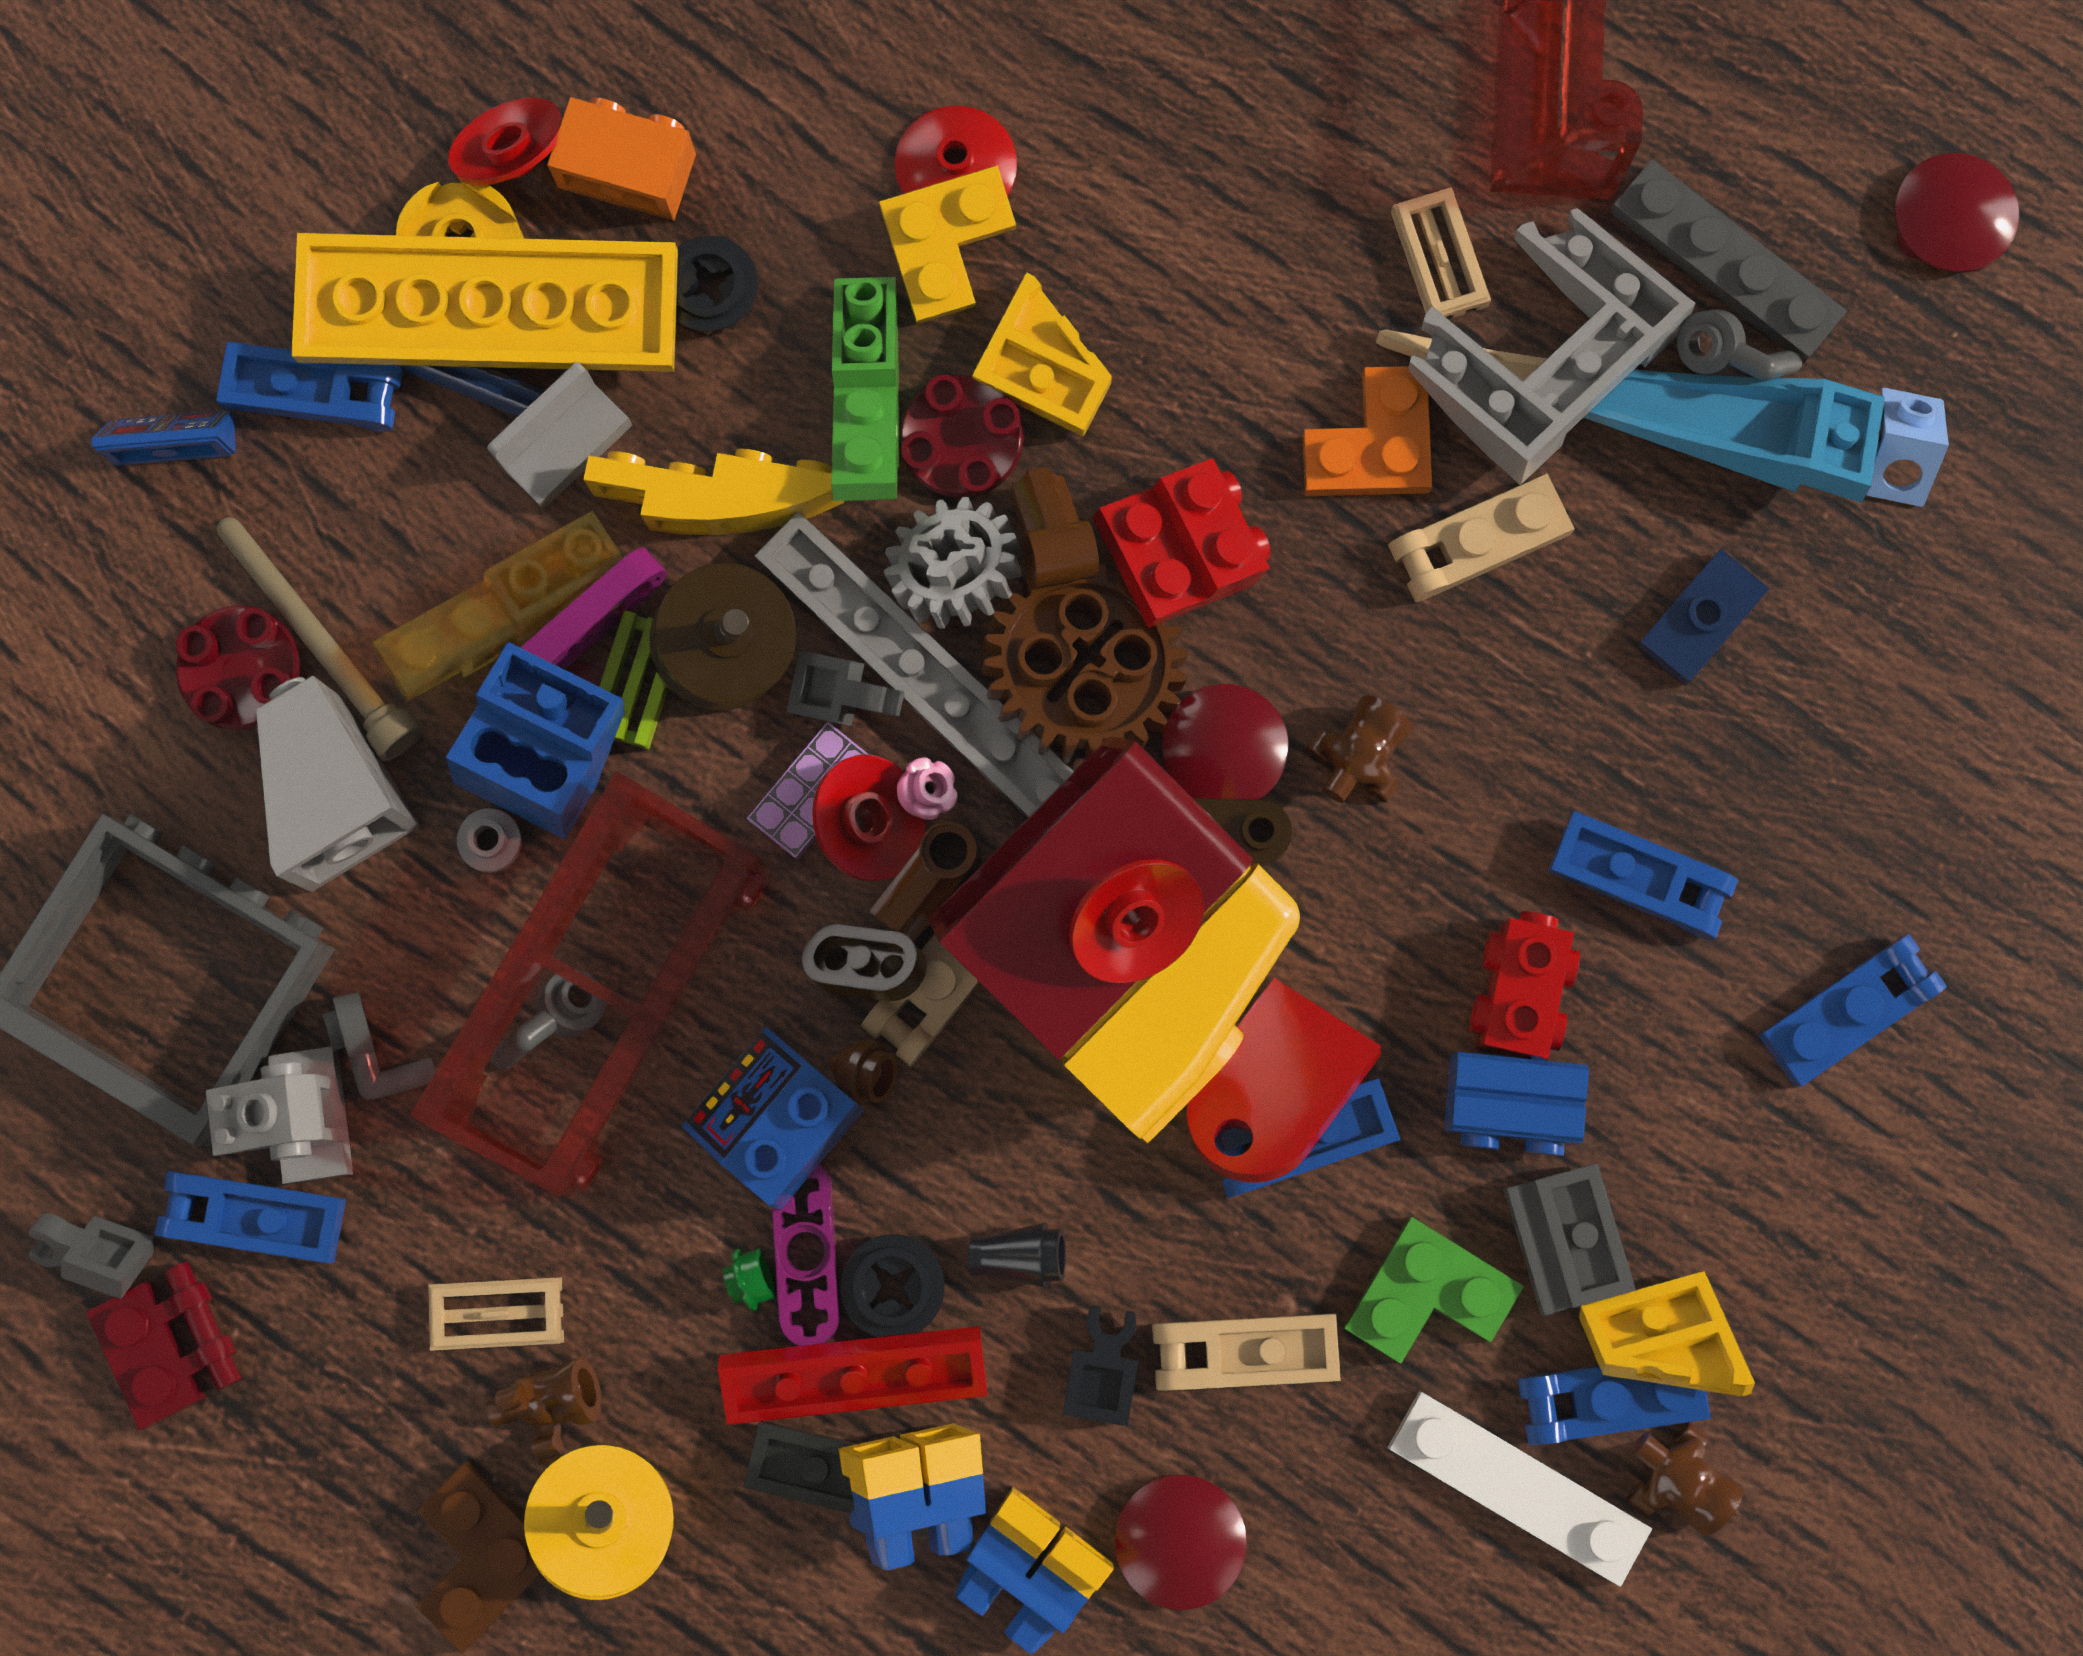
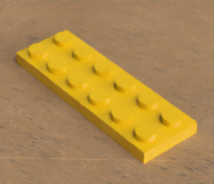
(485, 302)

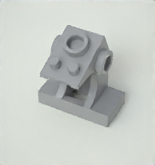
(291, 1111)

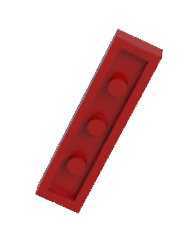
(852, 1375)

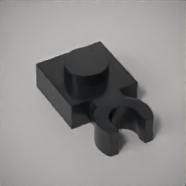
(1101, 1379)

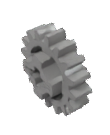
(953, 562)

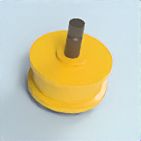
(598, 1522)

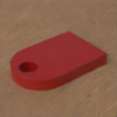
(1279, 1085)

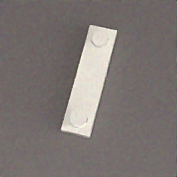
(1520, 1488)

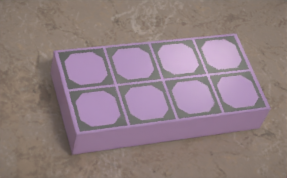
(787, 808)

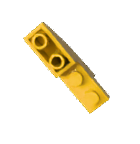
(740, 497)

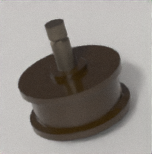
(722, 636)

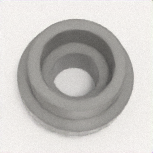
(503, 853)

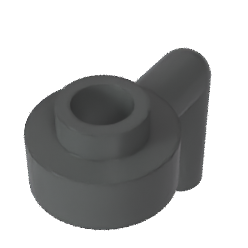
(1730, 348)
(553, 1015)
(350, 1030)

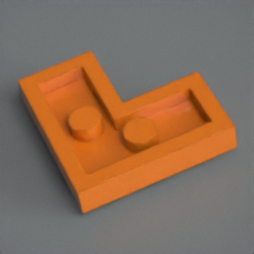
(1383, 456)

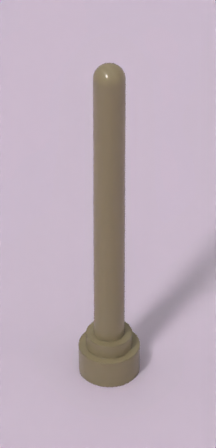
(388, 729)

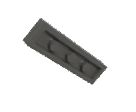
(1727, 261)

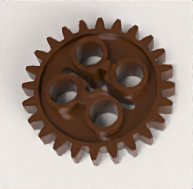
(1040, 628)

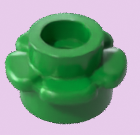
(749, 1279)

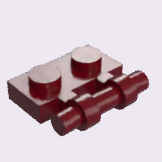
(147, 1353)

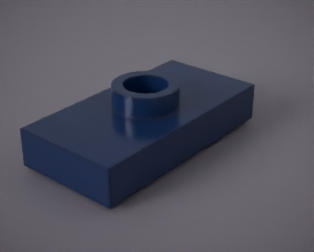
(1703, 617)

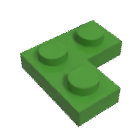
(1428, 1274)

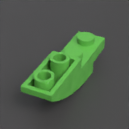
(865, 389)

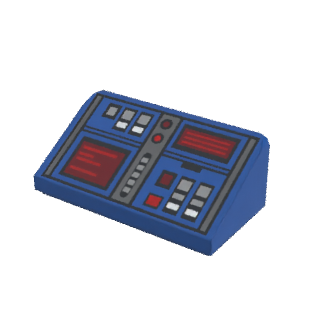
(167, 438)

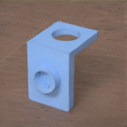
(1914, 431)

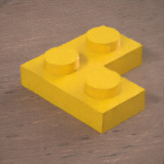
(931, 226)

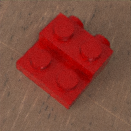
(1183, 542)

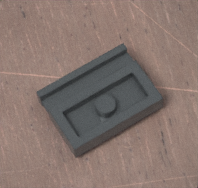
(1569, 1239)

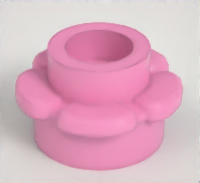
(912, 789)

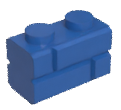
(1516, 1100)

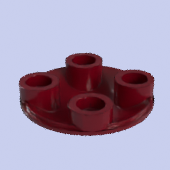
(1956, 213)
(961, 436)
(233, 664)
(1225, 744)
(1180, 1542)

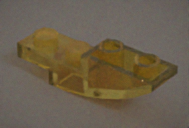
(505, 607)

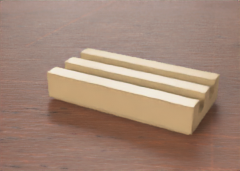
(1455, 304)
(551, 1310)

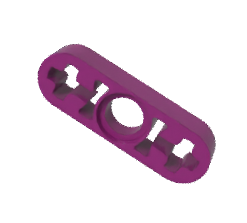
(598, 609)
(823, 1299)

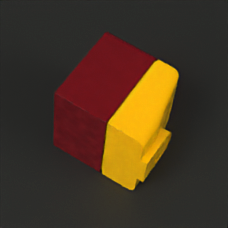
(1141, 1041)

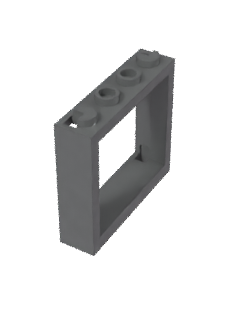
(63, 916)

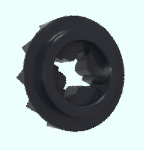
(719, 259)
(861, 1284)

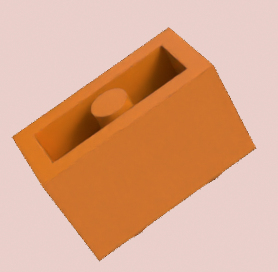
(622, 157)

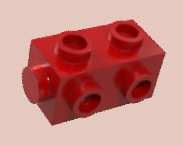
(1528, 972)

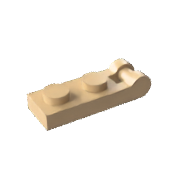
(1483, 537)
(938, 996)
(1249, 1352)

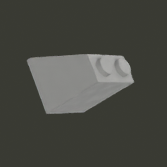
(323, 786)

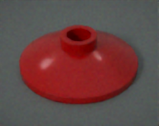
(505, 141)
(926, 141)
(888, 832)
(1136, 921)

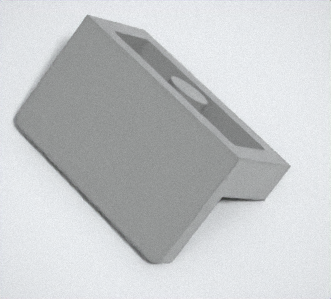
(556, 434)

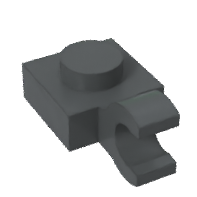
(833, 688)
(97, 1257)

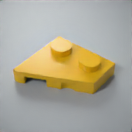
(1043, 362)
(1668, 1337)

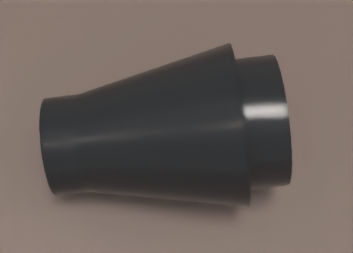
(1020, 1255)

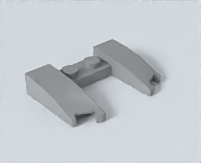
(1526, 421)

